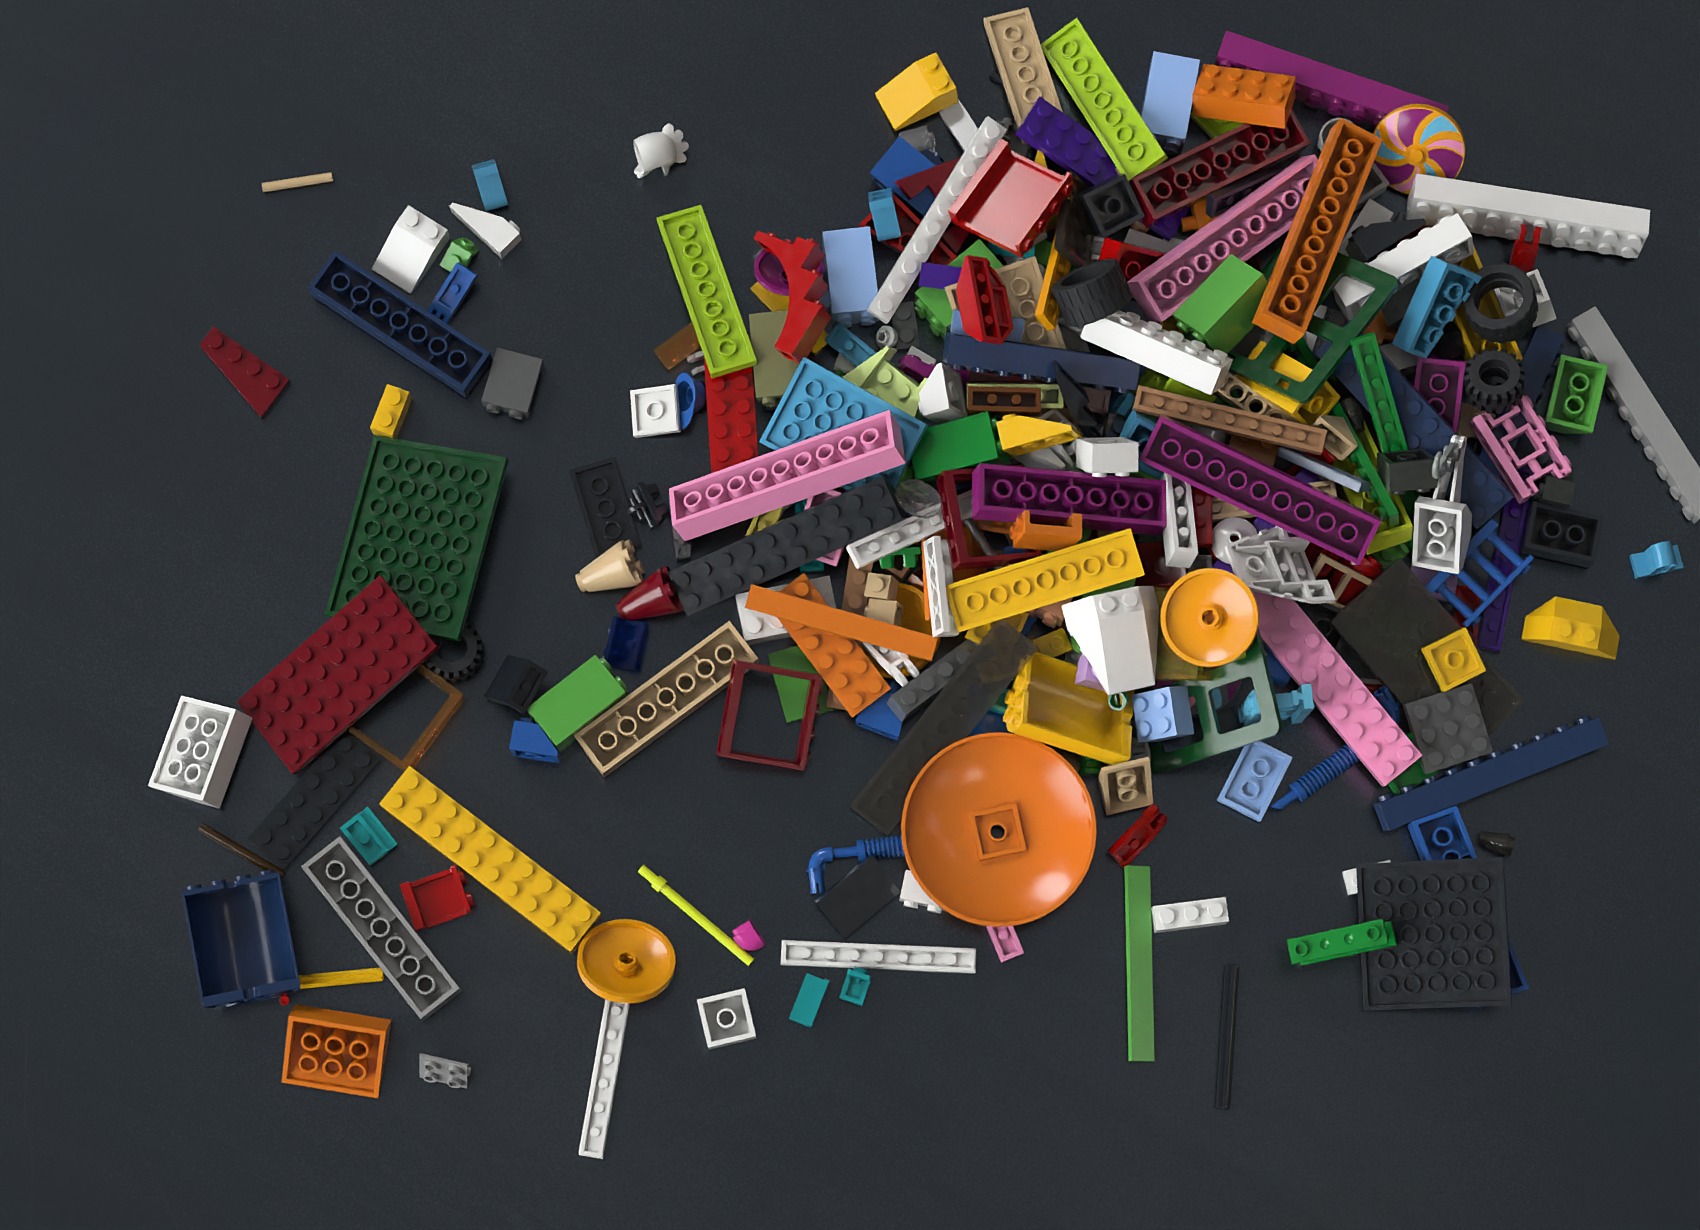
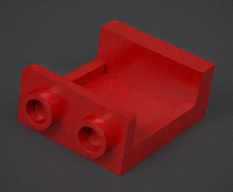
(437, 899)

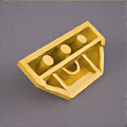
(1572, 627)

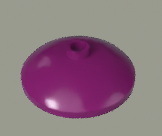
(772, 275)

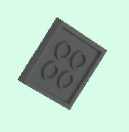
(1448, 728)

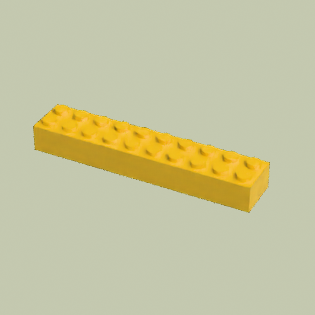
(490, 859)

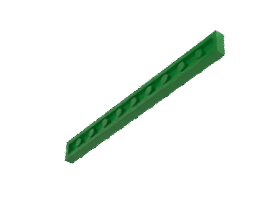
(1382, 407)
(1366, 470)

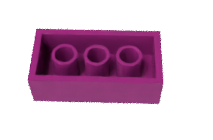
(1442, 385)

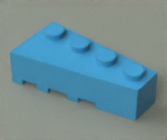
(1433, 305)

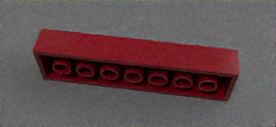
(1214, 166)

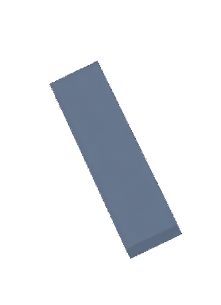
(1323, 469)

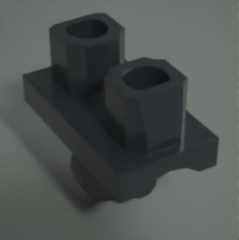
(644, 506)

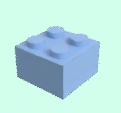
(1162, 714)

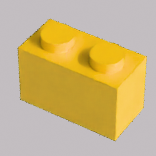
(391, 412)

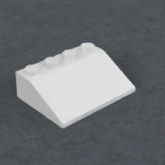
(200, 751)

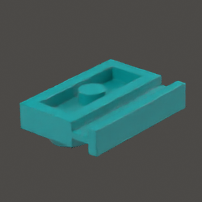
(368, 836)

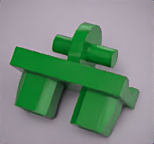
(910, 557)

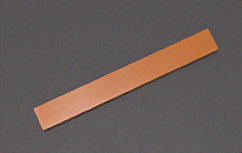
(841, 622)

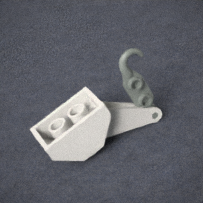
(1443, 526)

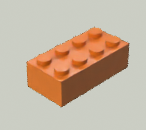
(1244, 96)

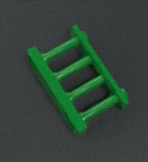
(1342, 942)

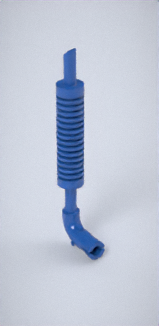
(1334, 764)
(876, 848)

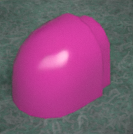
(748, 936)

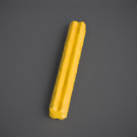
(341, 978)

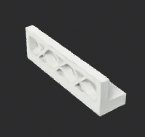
(938, 575)

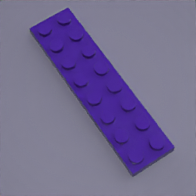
(1077, 151)

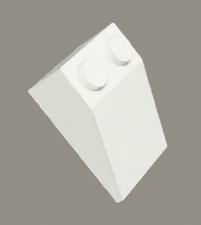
(410, 249)

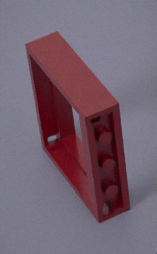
(954, 528)
(806, 733)

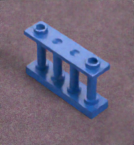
(1488, 533)

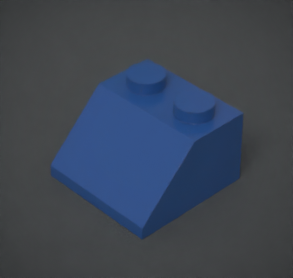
(531, 742)

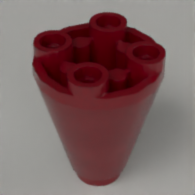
(651, 598)

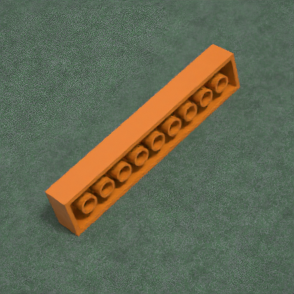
(1317, 231)

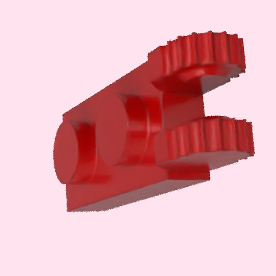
(1525, 252)
(1138, 836)

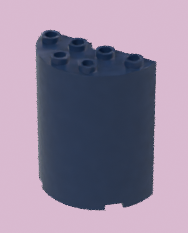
(241, 940)

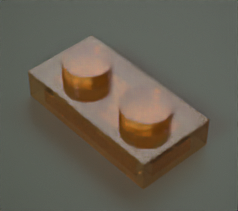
(678, 347)

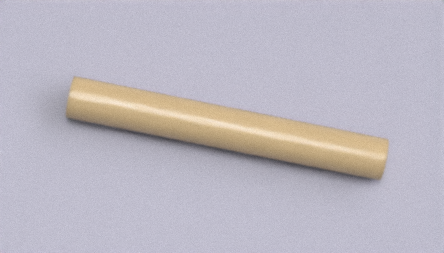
(297, 182)

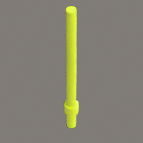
(659, 884)

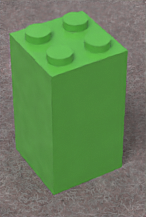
(934, 303)
(1222, 306)
(577, 701)

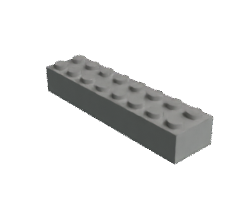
(381, 928)

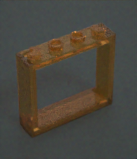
(429, 734)

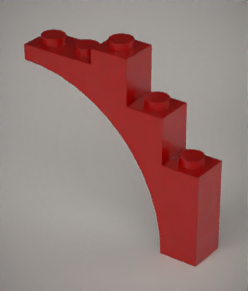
(805, 314)

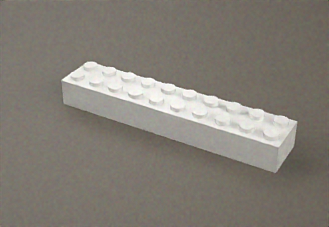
(1502, 210)

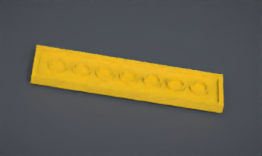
(1044, 580)

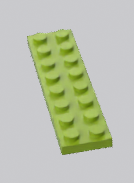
(1103, 100)
(706, 291)

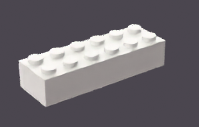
(1447, 241)
(1160, 350)

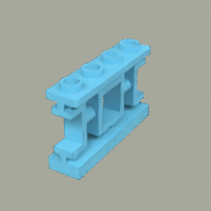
(1294, 705)

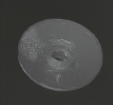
(918, 498)

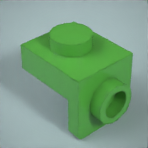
(460, 251)

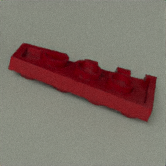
(249, 374)

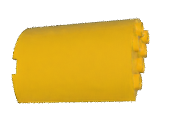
(1066, 715)

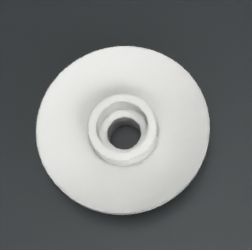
(1227, 528)

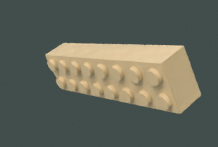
(664, 700)

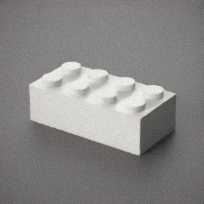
(763, 627)

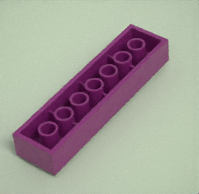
(1053, 495)

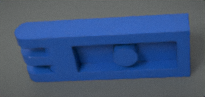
(452, 292)

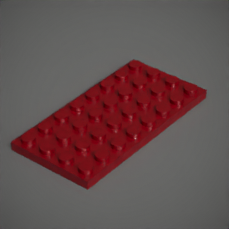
(337, 674)

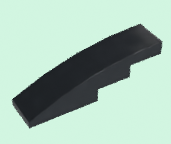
(1076, 401)

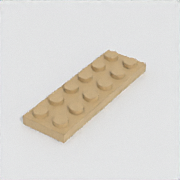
(1020, 61)

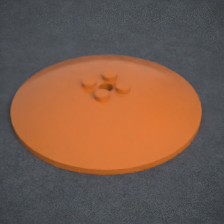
(1008, 785)

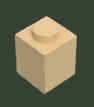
(881, 587)
(884, 611)

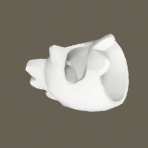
(659, 150)

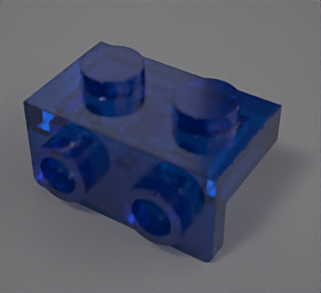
(626, 643)

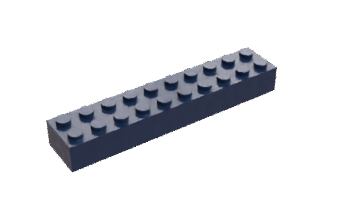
(1427, 429)

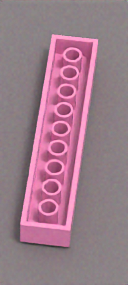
(1238, 231)
(787, 475)
(1335, 688)

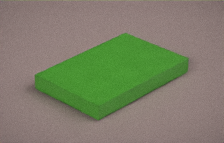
(793, 690)

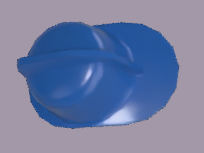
(691, 397)

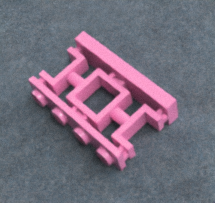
(1506, 459)

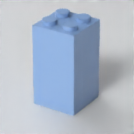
(1169, 99)
(850, 275)

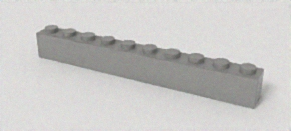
(1640, 409)

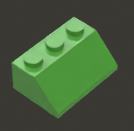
(1575, 396)

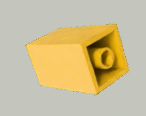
(1302, 413)

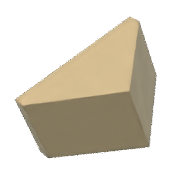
(1339, 438)

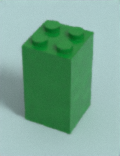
(959, 446)

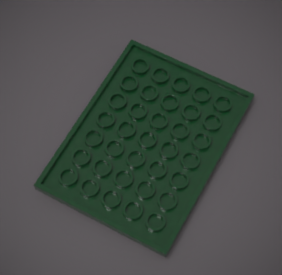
(422, 528)

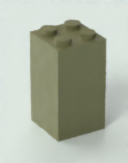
(772, 370)

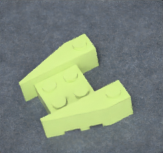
(888, 382)

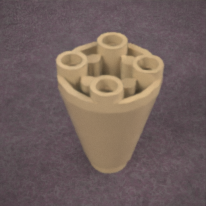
(612, 570)

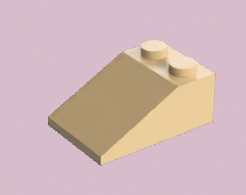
(1126, 786)

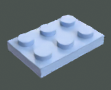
(1254, 779)

